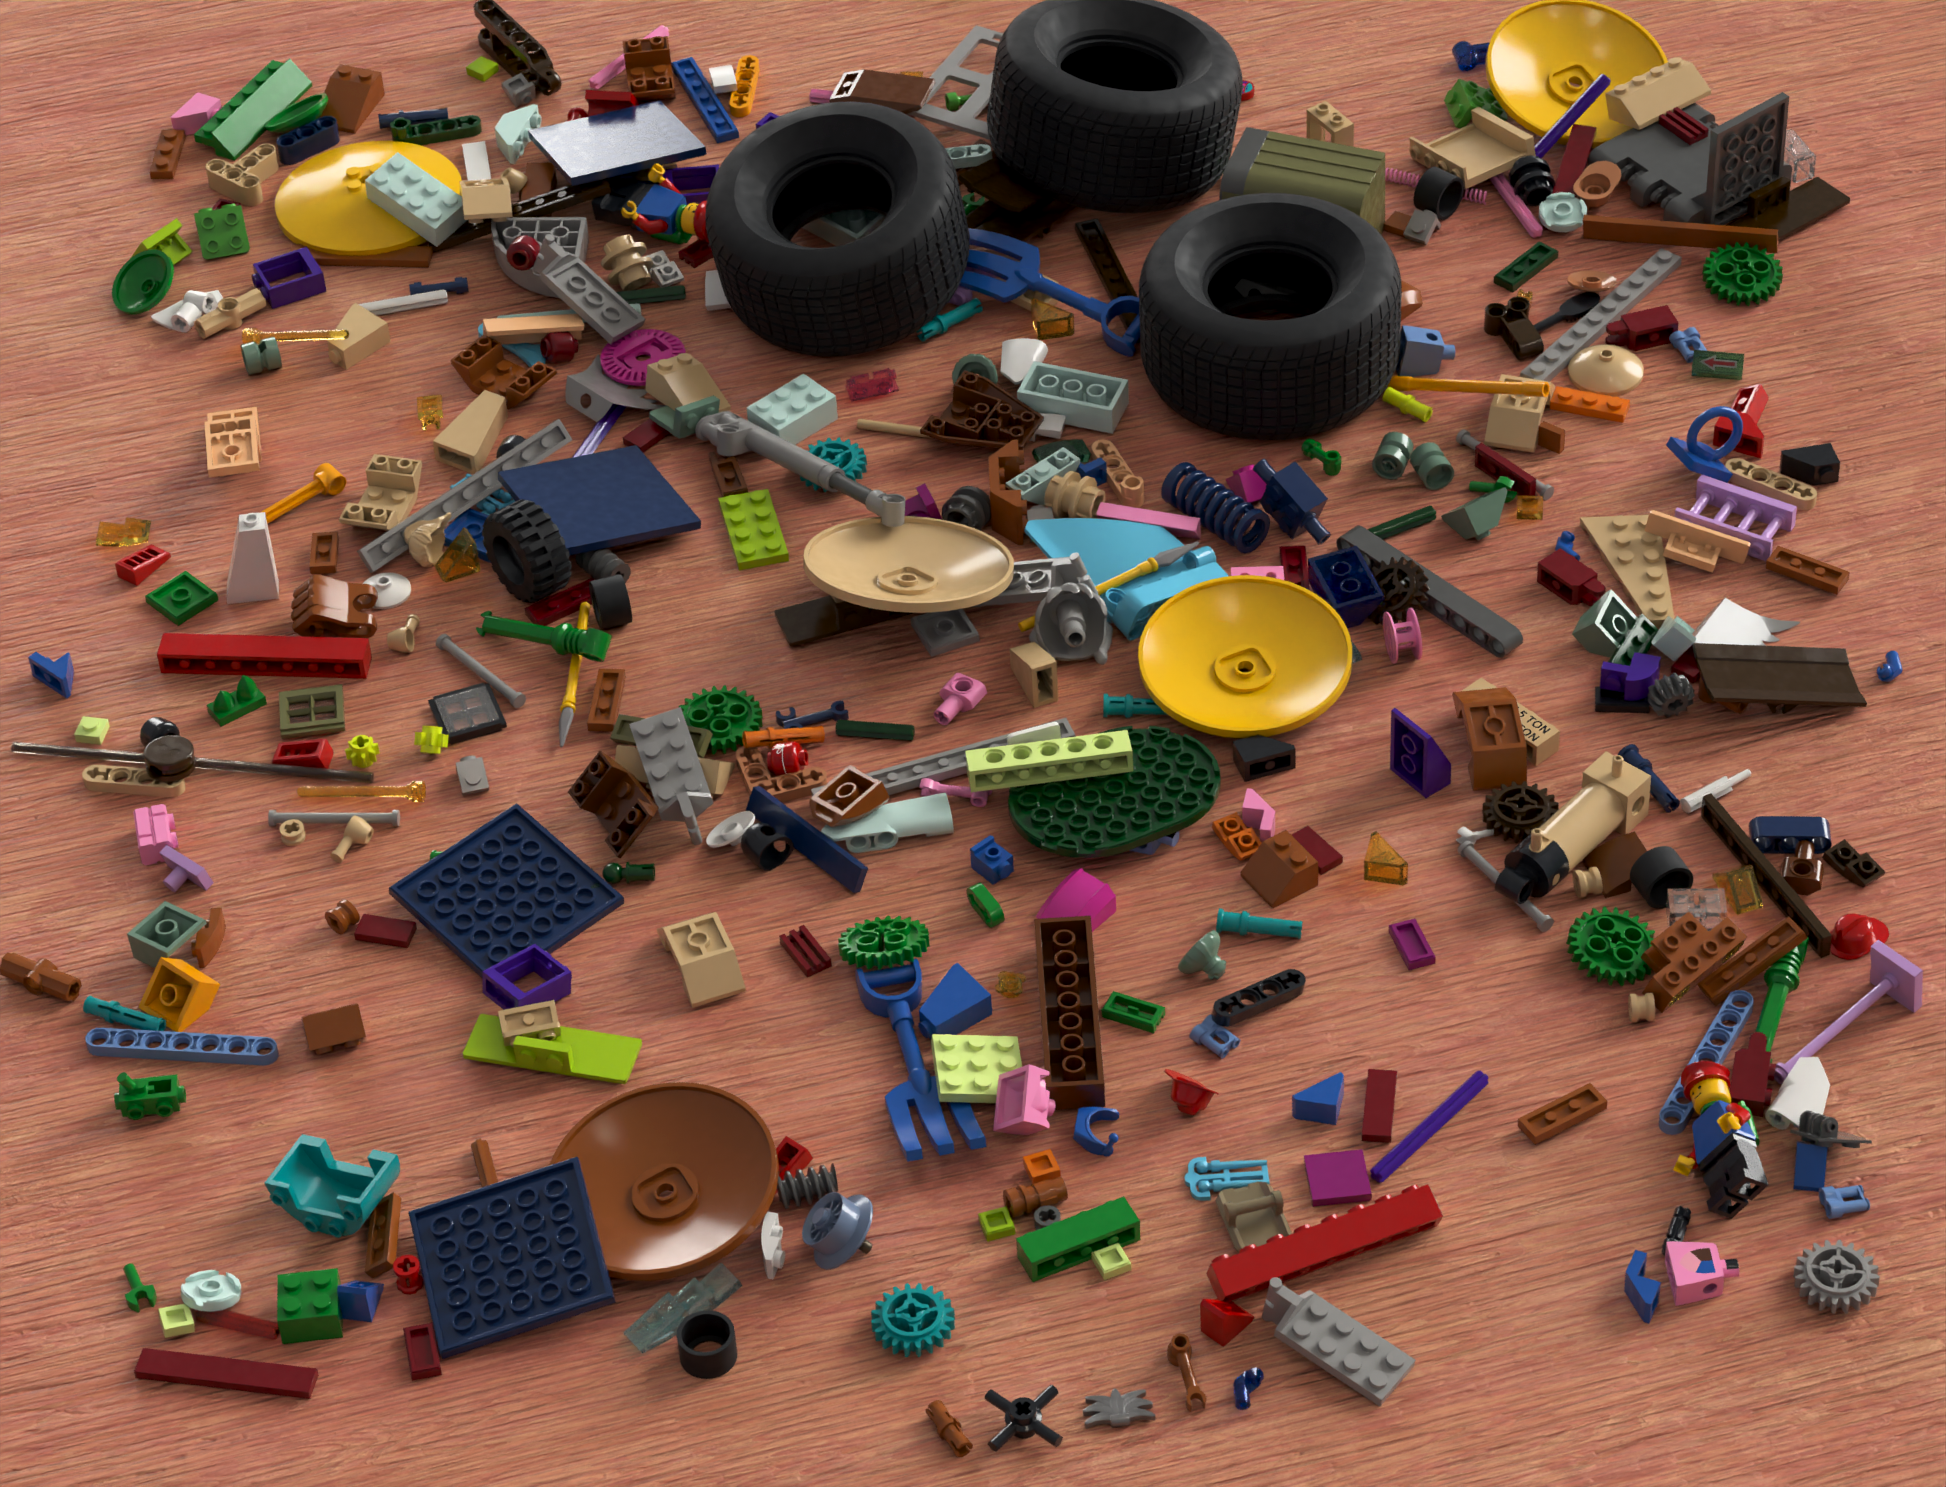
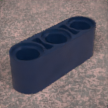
(308, 140)
(1782, 833)

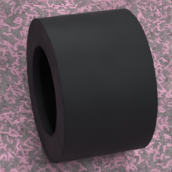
(1438, 192)
(610, 601)
(1657, 872)
(701, 1328)

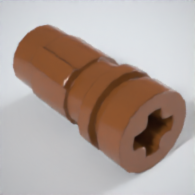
(1039, 1194)

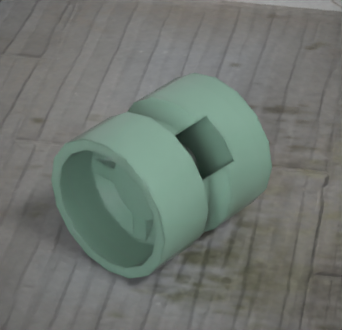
(261, 355)
(1392, 455)
(1432, 466)

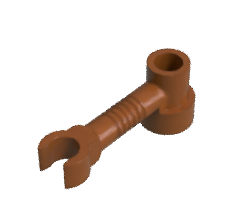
(1179, 1355)

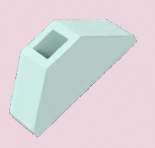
(513, 131)
(1036, 479)
(1674, 637)

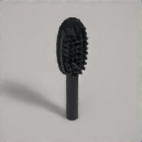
(1570, 309)

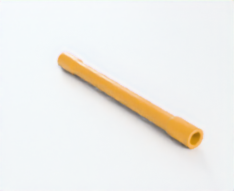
(1526, 388)

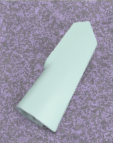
(904, 818)

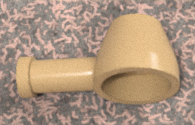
(515, 179)
(403, 638)
(356, 832)

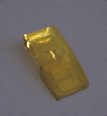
(116, 535)

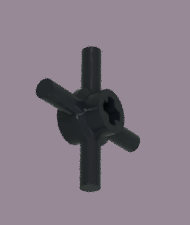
(1023, 1418)

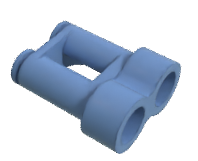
(1683, 339)
(1207, 1030)
(1834, 1204)

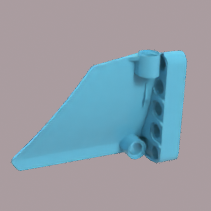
(1117, 546)

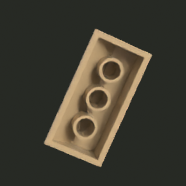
(1655, 93)
(716, 772)

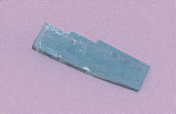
(665, 1316)

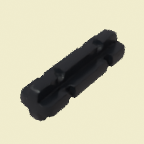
(1677, 1226)

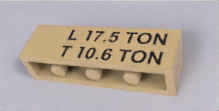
(1540, 736)

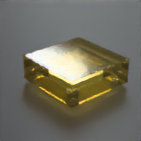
(1530, 507)

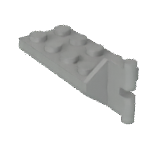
(585, 292)
(1036, 577)
(673, 769)
(1336, 1342)

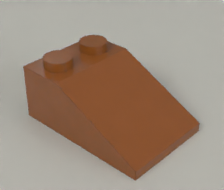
(352, 96)

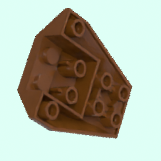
(886, 89)
(983, 416)

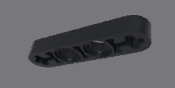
(1235, 1011)

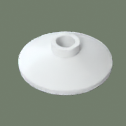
(391, 589)
(730, 830)

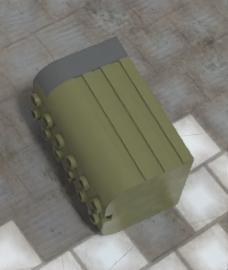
(1309, 168)

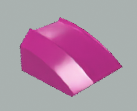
(1080, 896)

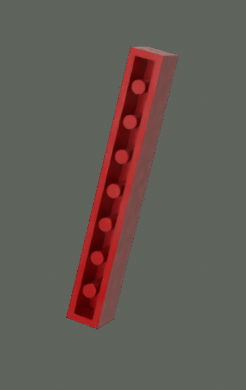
(264, 655)
(1324, 1243)

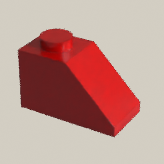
(1751, 440)

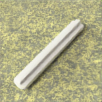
(406, 302)

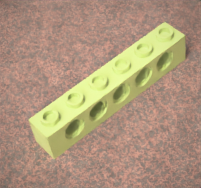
(1049, 761)

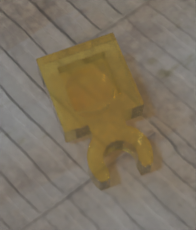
(430, 410)

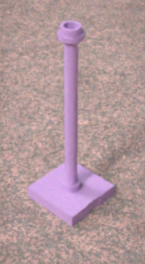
(1890, 975)

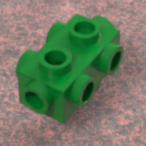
(149, 1096)

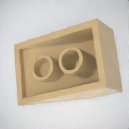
(682, 382)

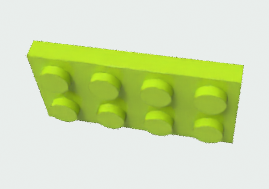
(753, 529)

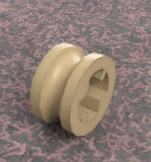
(292, 832)

